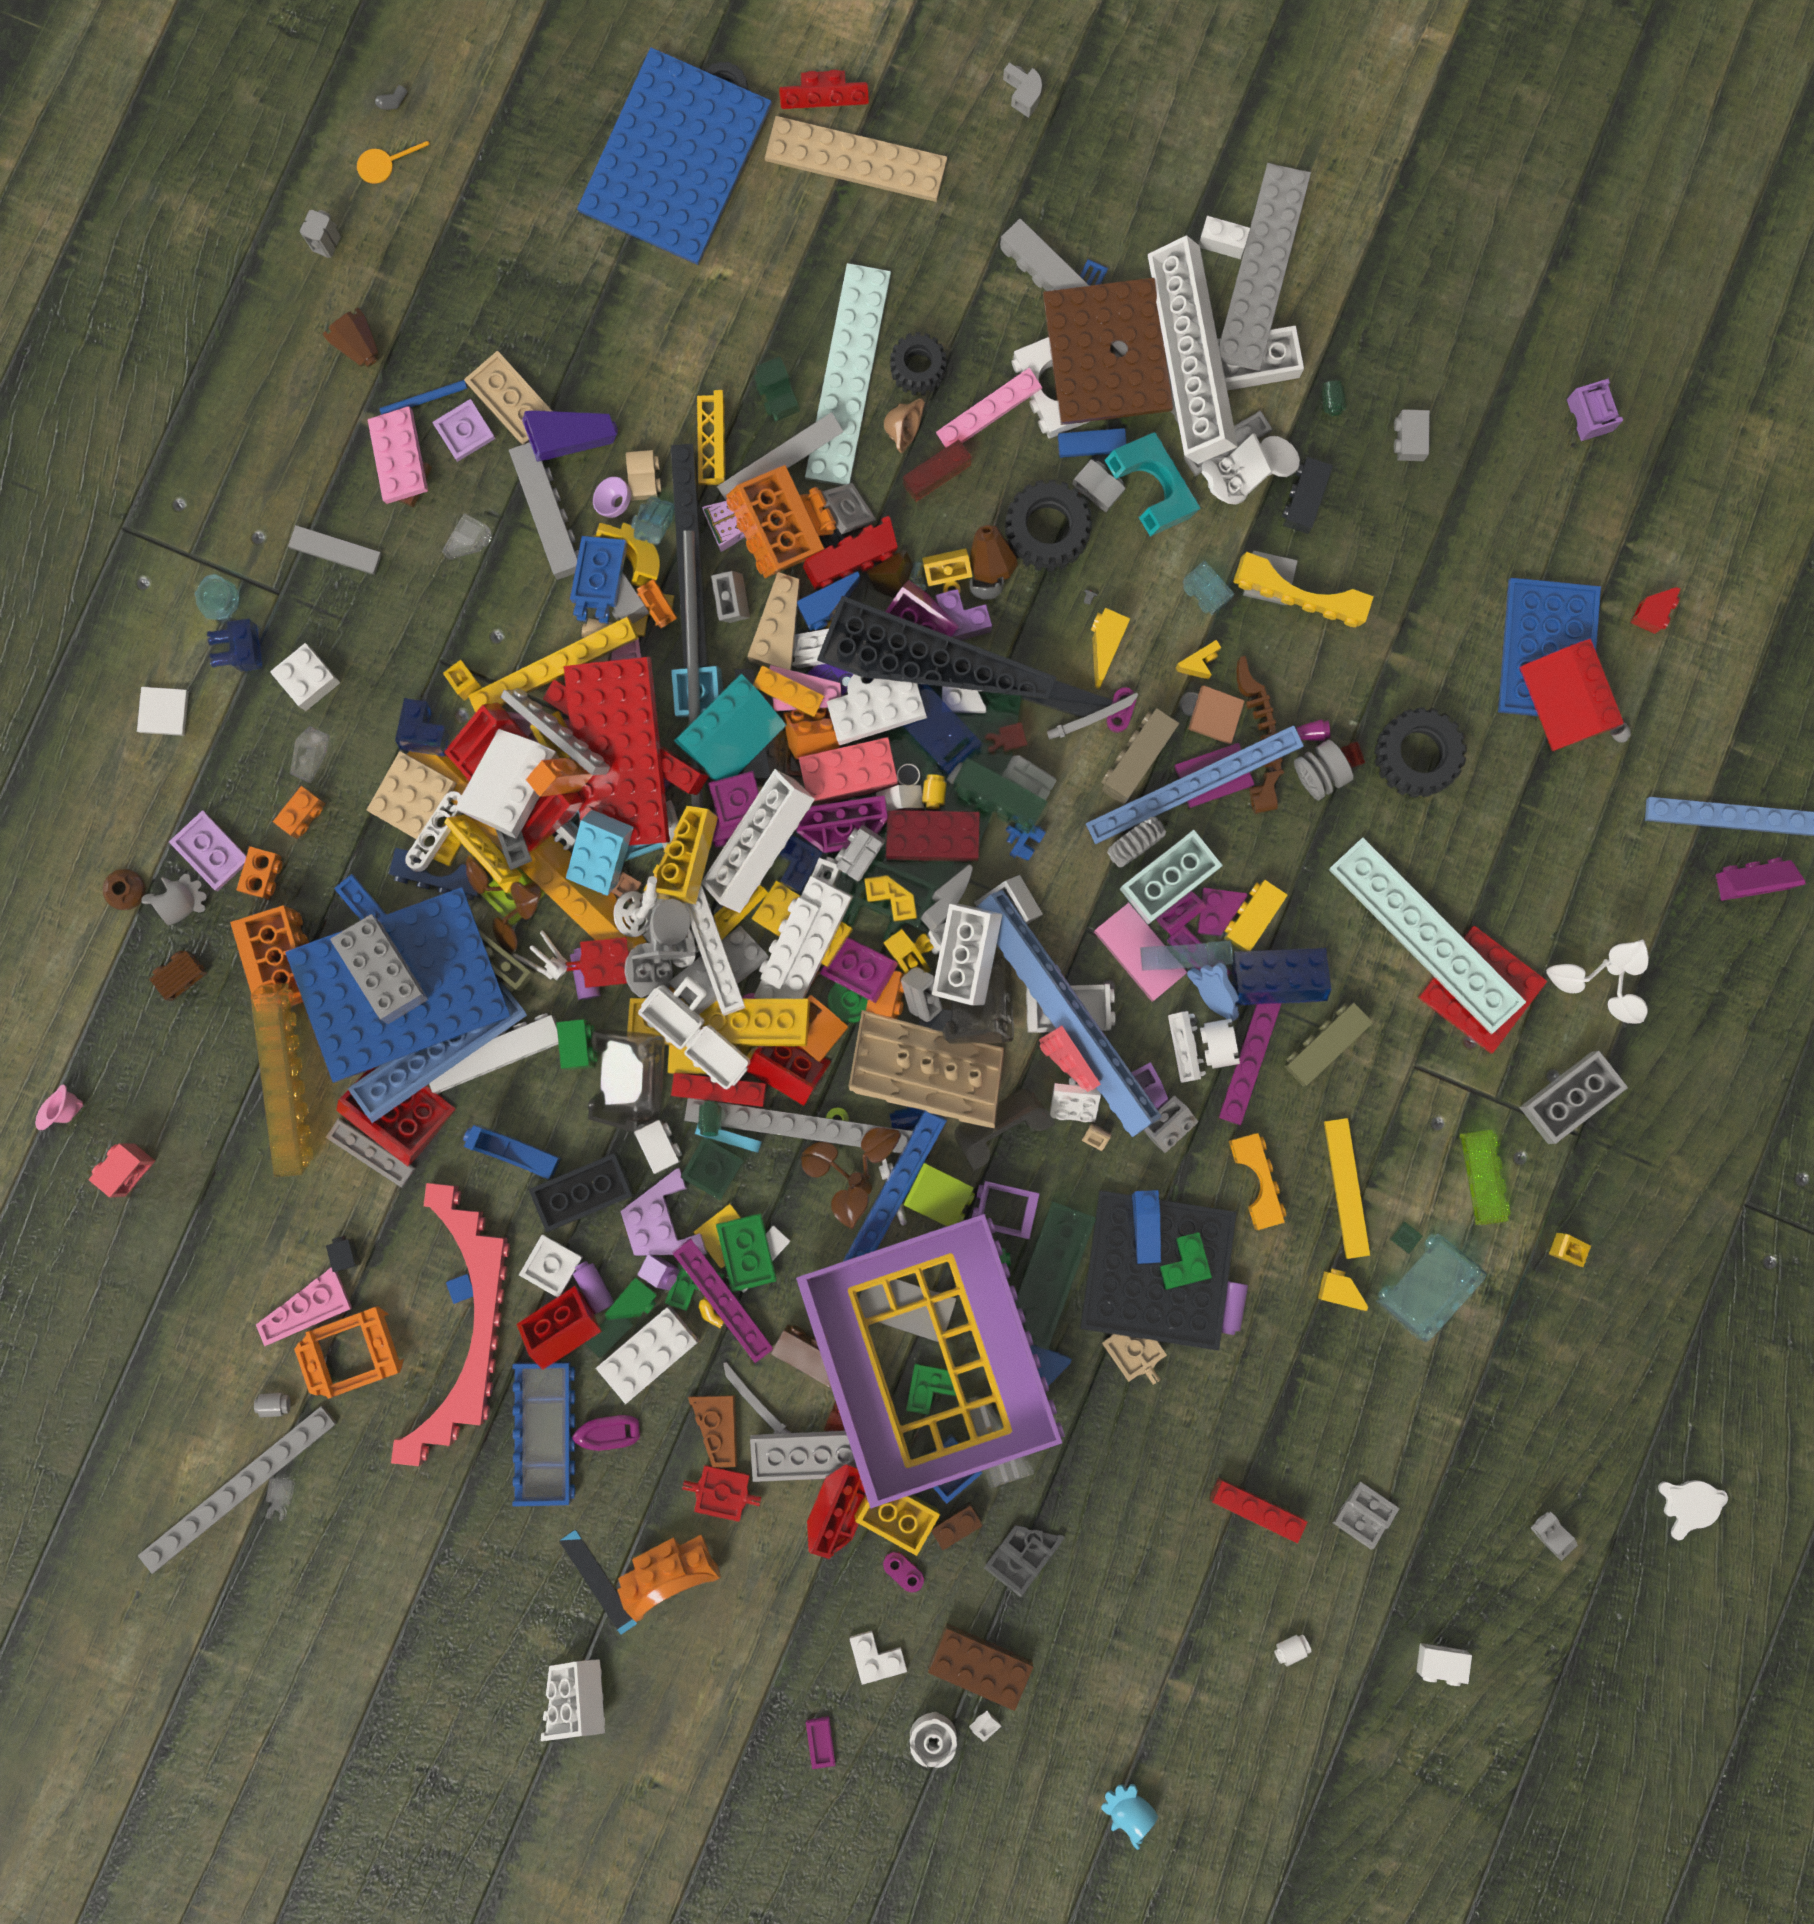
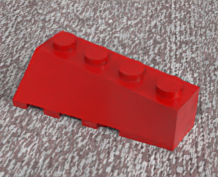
(852, 555)

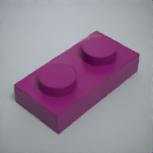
(1181, 913)

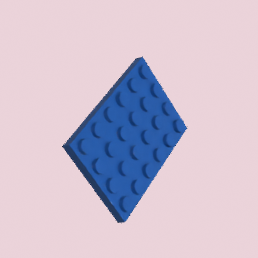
(1537, 623)

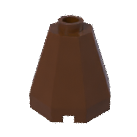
(353, 338)
(991, 555)

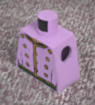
(723, 525)

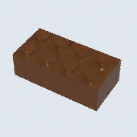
(980, 1667)

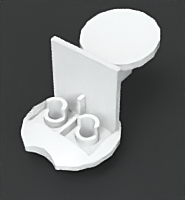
(1248, 466)

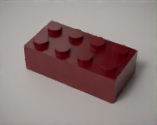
(932, 835)

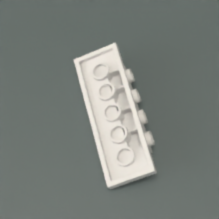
(802, 941)

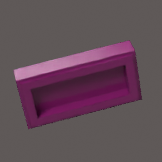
(820, 1742)

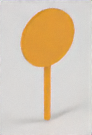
(376, 165)

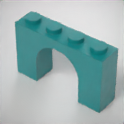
(1150, 456)

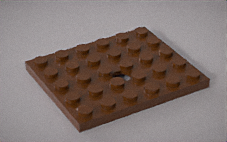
(1090, 378)

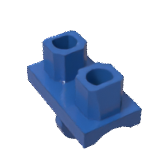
(1021, 849)

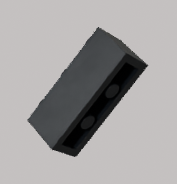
(1306, 495)

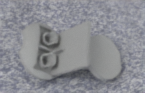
(650, 963)

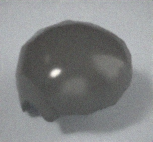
(986, 590)

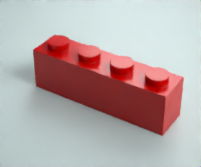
(704, 1089)
(1258, 1510)

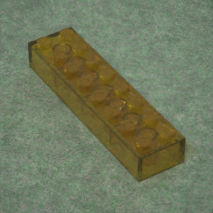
(281, 1079)

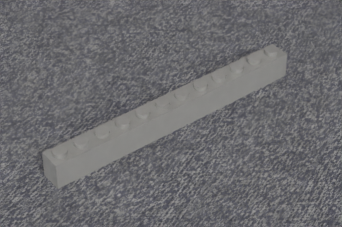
(1049, 271)

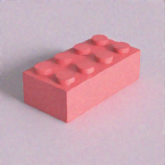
(849, 771)

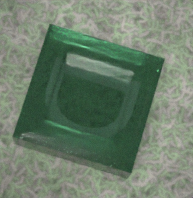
(1406, 1237)

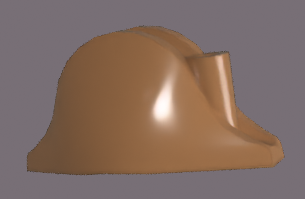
(903, 423)

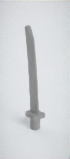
(1085, 721)
(754, 1402)

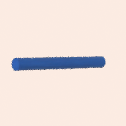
(425, 397)

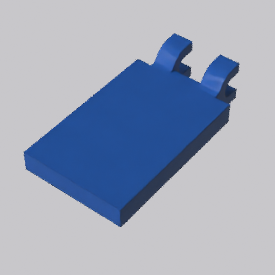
(597, 576)

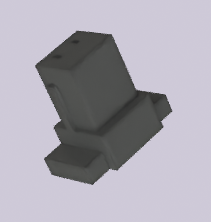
(1089, 596)

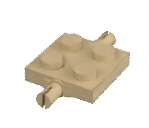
(1135, 1356)

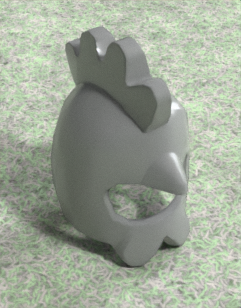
(179, 899)

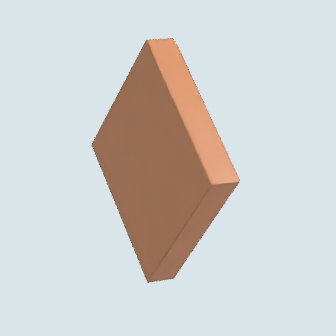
(1216, 714)

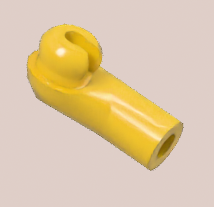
(708, 1313)

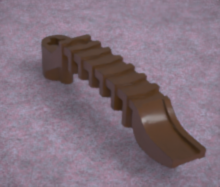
(1263, 796)

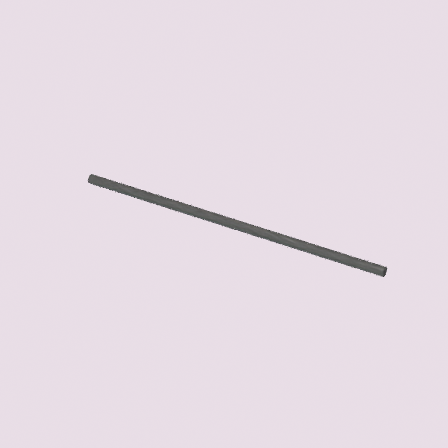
(692, 644)

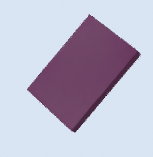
(1188, 767)
(860, 969)

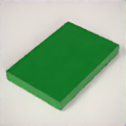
(746, 1252)

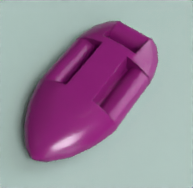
(607, 1433)

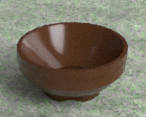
(134, 889)

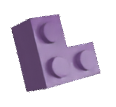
(970, 622)

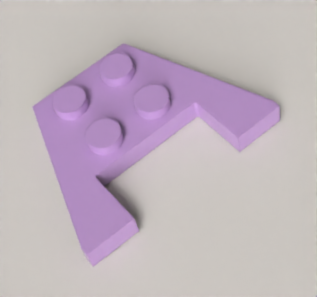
(650, 1222)

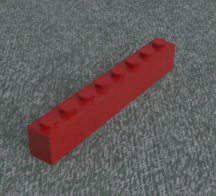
(674, 767)

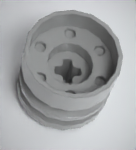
(1325, 768)

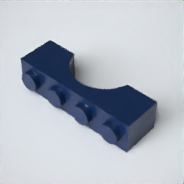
(424, 879)

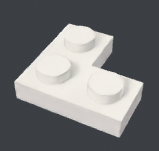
(875, 1665)

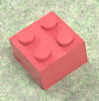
(121, 1169)

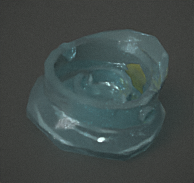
(216, 597)

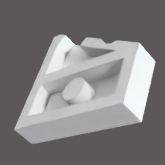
(963, 700)

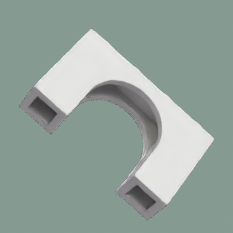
(1038, 359)

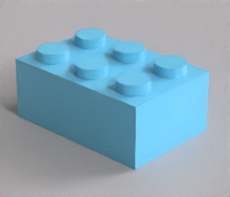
(599, 852)

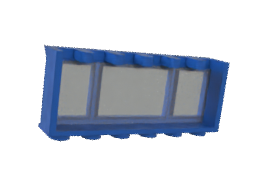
(543, 1434)

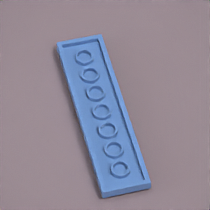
(403, 1077)

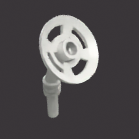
(634, 912)

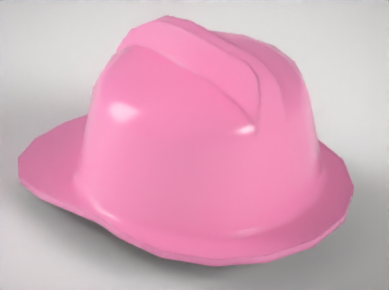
(58, 1108)

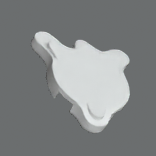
(1693, 1504)

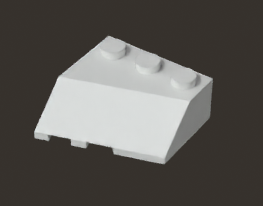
(574, 1701)

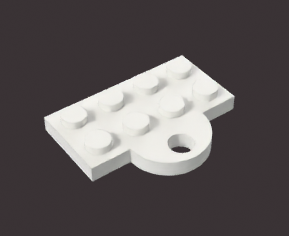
(874, 708)

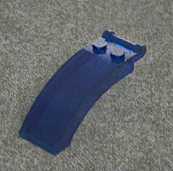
(940, 730)

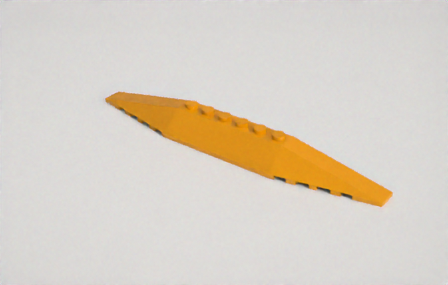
(549, 870)

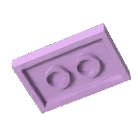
(209, 850)

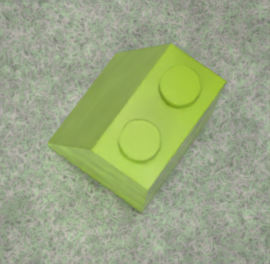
(939, 1196)

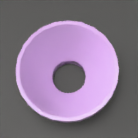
(607, 493)

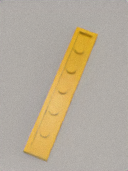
(1347, 1188)

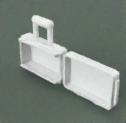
(682, 1028)

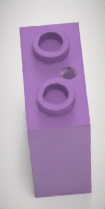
(1028, 1214)

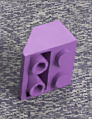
(1151, 1084)

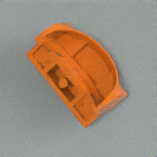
(664, 1573)

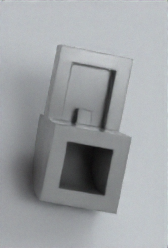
(1028, 88)
(1554, 1535)

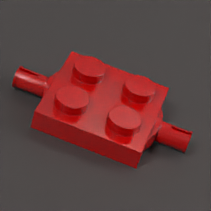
(602, 962)
(722, 1493)

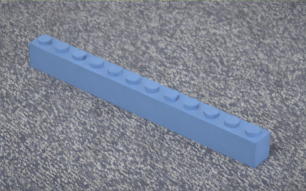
(1066, 1010)

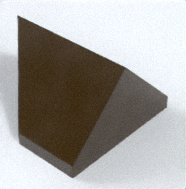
(891, 574)

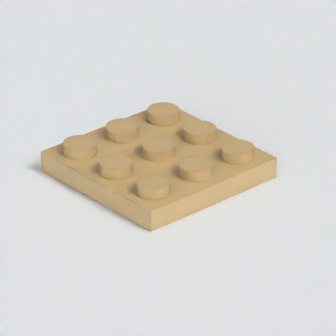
(409, 795)

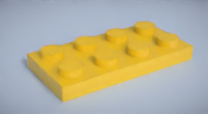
(775, 910)

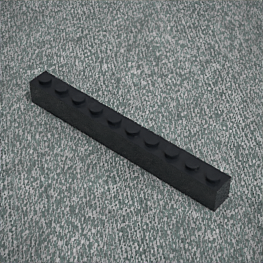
(688, 519)

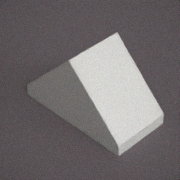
(903, 797)

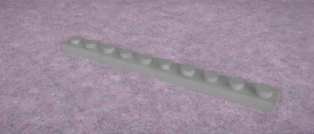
(791, 1124)
(237, 1489)

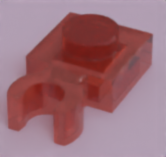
(1010, 737)

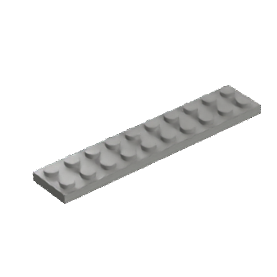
(1263, 266)

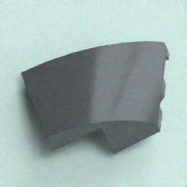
(1022, 1557)

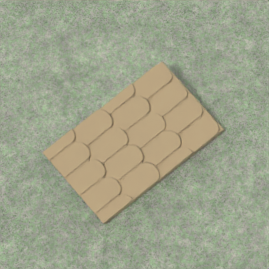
(926, 1072)

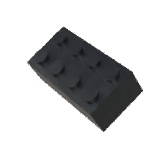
(581, 1192)

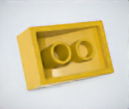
(1108, 634)

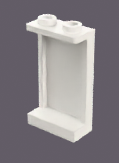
(1094, 998)

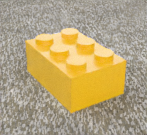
(901, 1521)

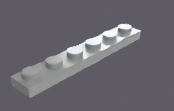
(555, 732)

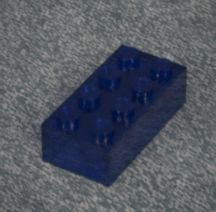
(1281, 976)

